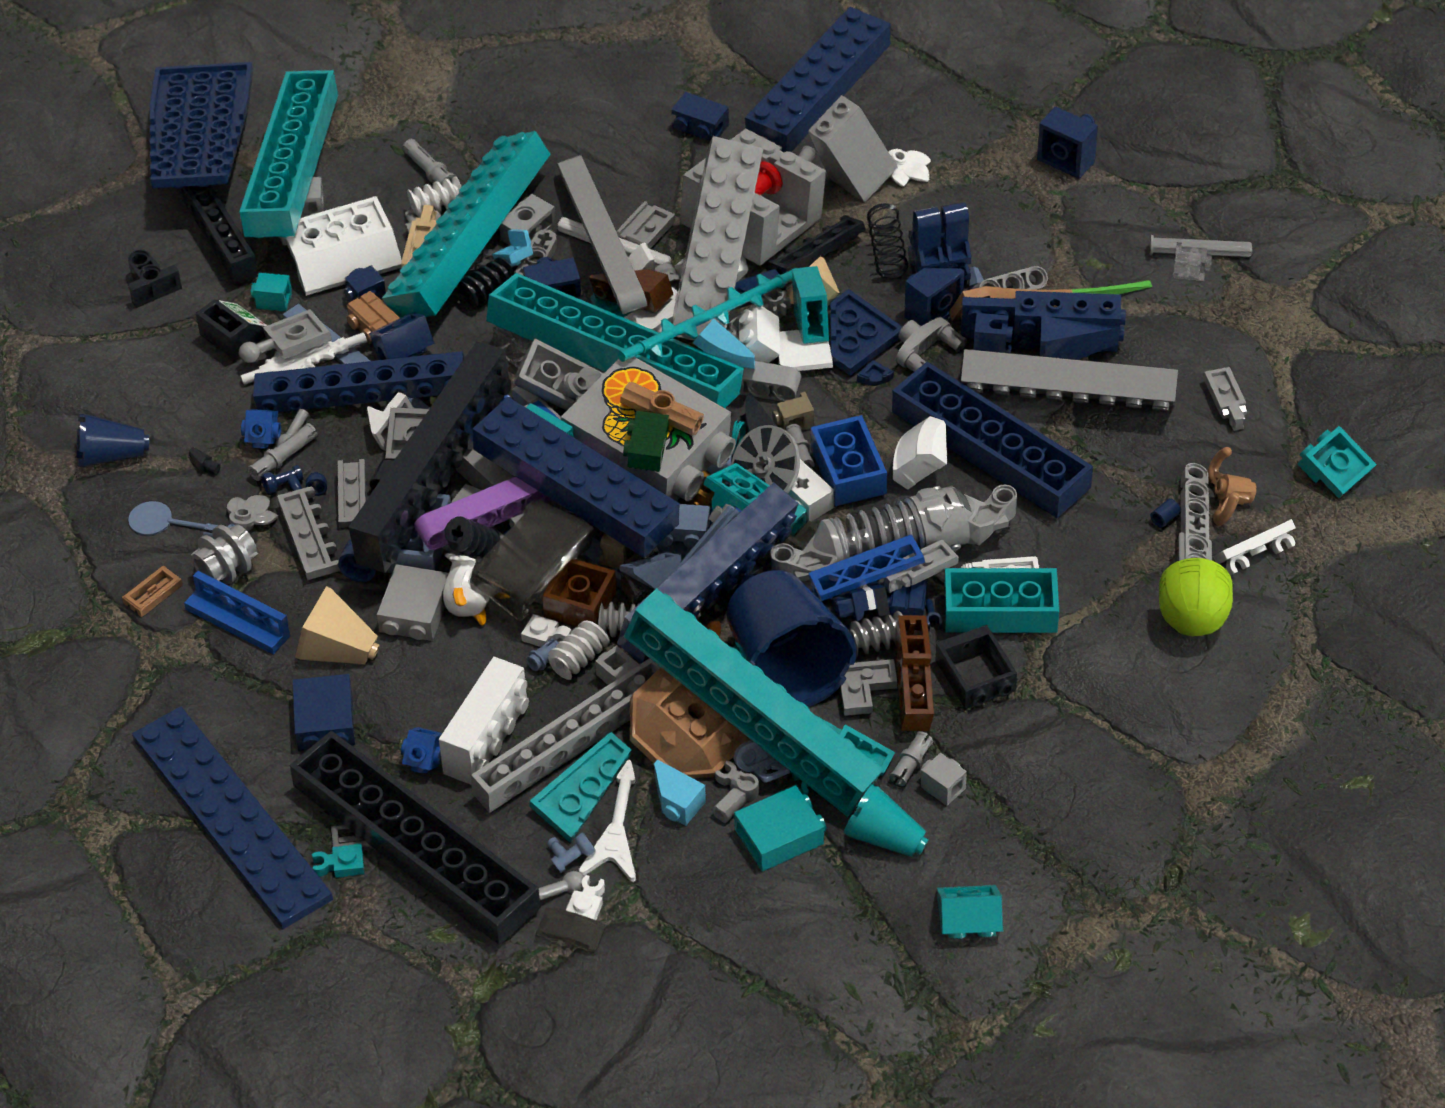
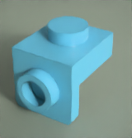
(519, 248)

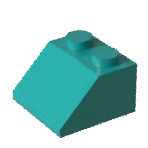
(970, 910)

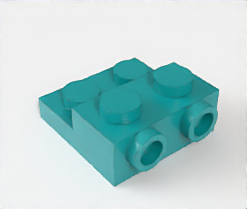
(1336, 461)

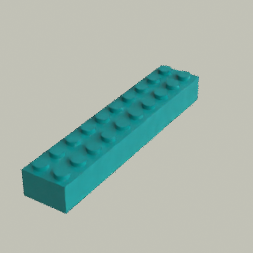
(289, 154)
(466, 225)
(598, 336)
(752, 702)

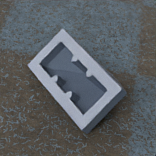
(652, 570)

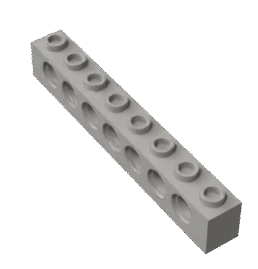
(559, 740)

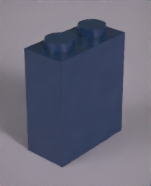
(323, 707)

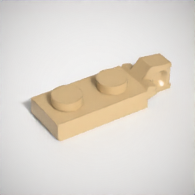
(418, 231)

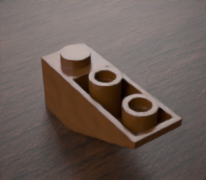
(654, 285)

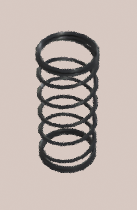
(881, 227)

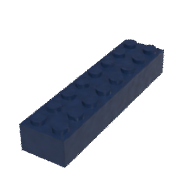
(819, 78)
(994, 439)
(576, 477)
(725, 557)

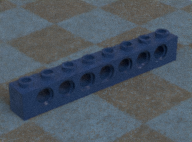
(354, 382)

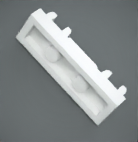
(1255, 546)

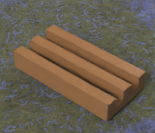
(155, 593)

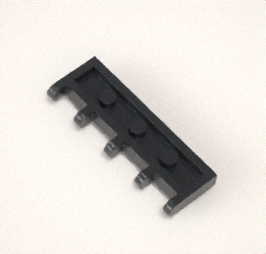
(818, 246)

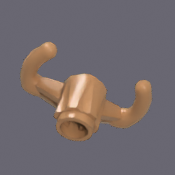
(1229, 488)

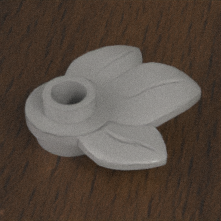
(578, 383)
(250, 511)

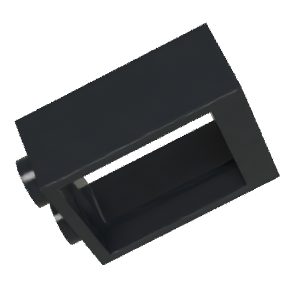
(977, 642)

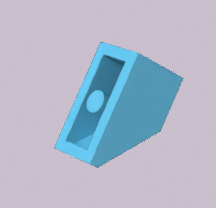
(678, 793)

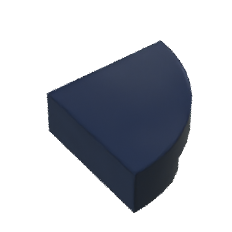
(875, 374)

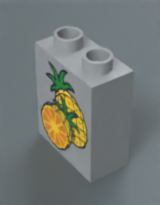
(603, 426)

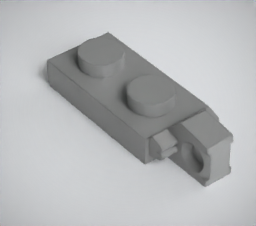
(1226, 396)
(937, 558)

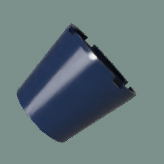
(790, 635)

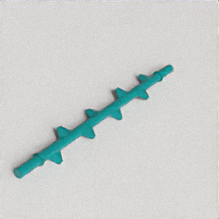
(701, 316)

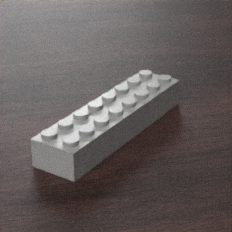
(717, 229)
(1069, 379)

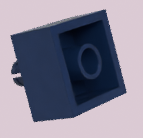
(1067, 142)
(556, 274)

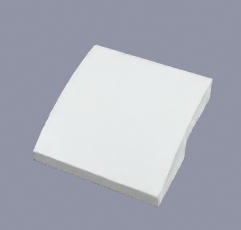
(803, 356)

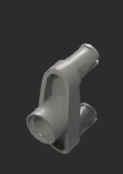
(920, 338)

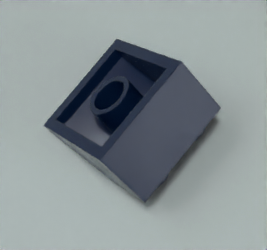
(932, 293)

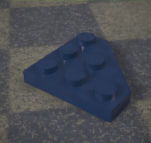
(858, 332)

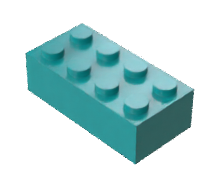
(1001, 599)

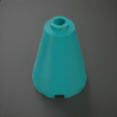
(885, 824)

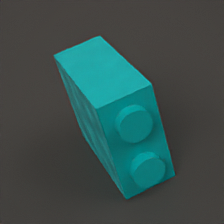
(810, 304)
(779, 827)

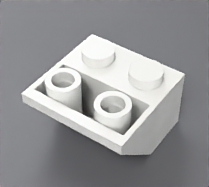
(758, 332)

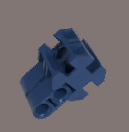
(940, 239)

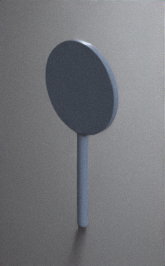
(155, 517)

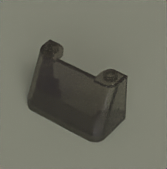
(530, 556)

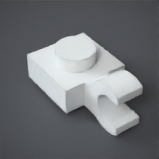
(542, 629)

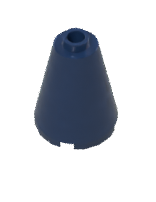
(108, 441)

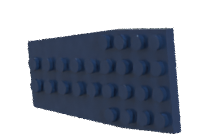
(197, 122)

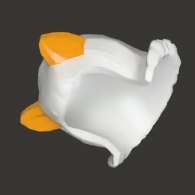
(460, 594)

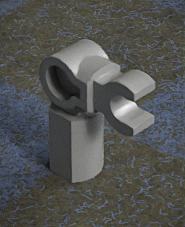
(743, 788)

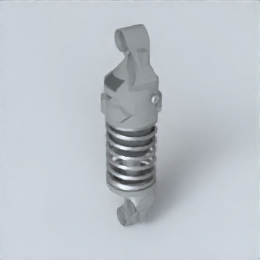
(928, 516)

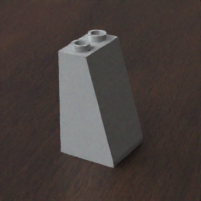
(851, 149)

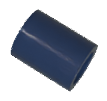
(1165, 513)

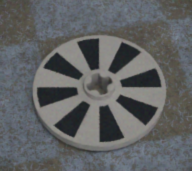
(770, 445)

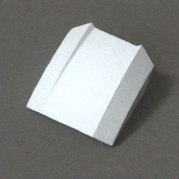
(920, 452)

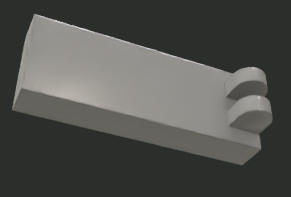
(350, 490)

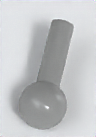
(294, 427)
(570, 882)

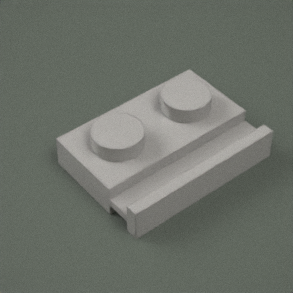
(646, 225)

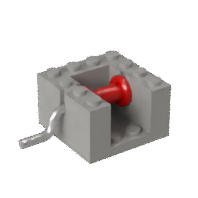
(784, 199)

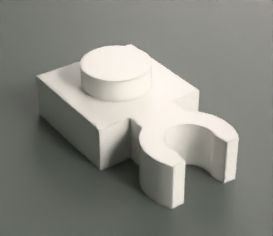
(589, 901)

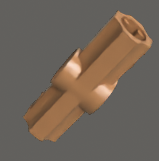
(662, 402)

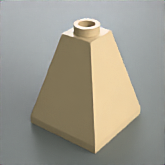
(336, 633)

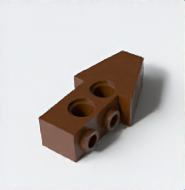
(914, 673)

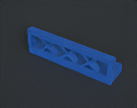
(865, 568)
(238, 613)

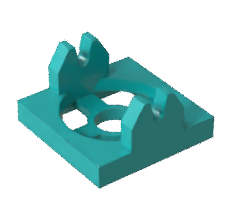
(735, 494)

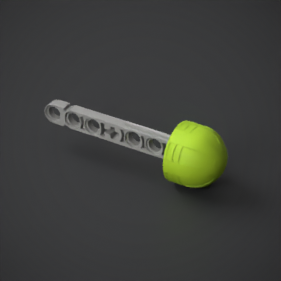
(1195, 590)

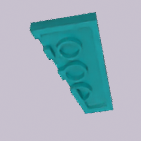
(576, 791)

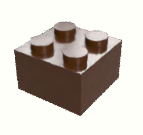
(578, 593)

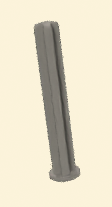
(1214, 247)

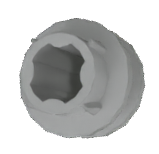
(225, 554)

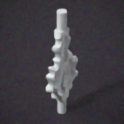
(306, 358)

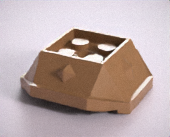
(668, 733)

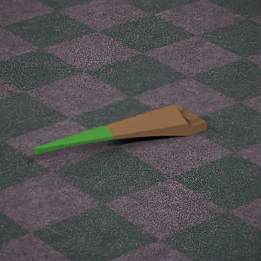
(1009, 293)

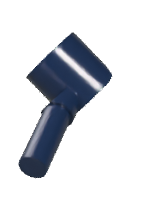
(932, 615)

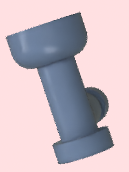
(563, 857)

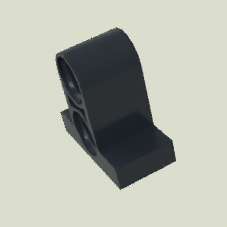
(149, 280)

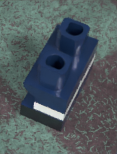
(864, 598)

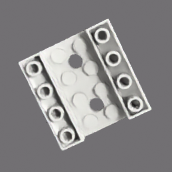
(342, 244)

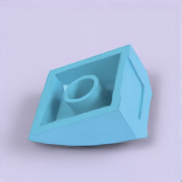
(722, 344)

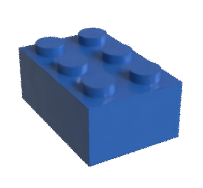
(849, 460)

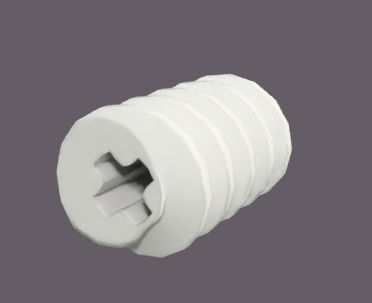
(435, 196)
(577, 649)

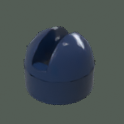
(321, 484)

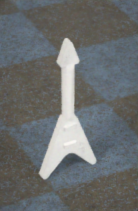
(613, 842)

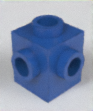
(270, 427)
(421, 749)

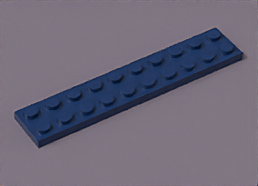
(232, 817)

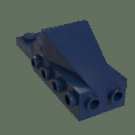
(1058, 330)

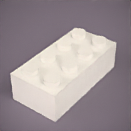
(484, 720)

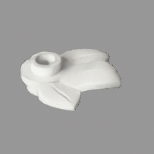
(910, 166)

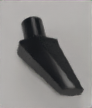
(204, 461)

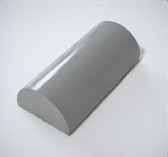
(545, 372)

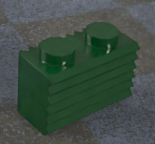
(647, 440)

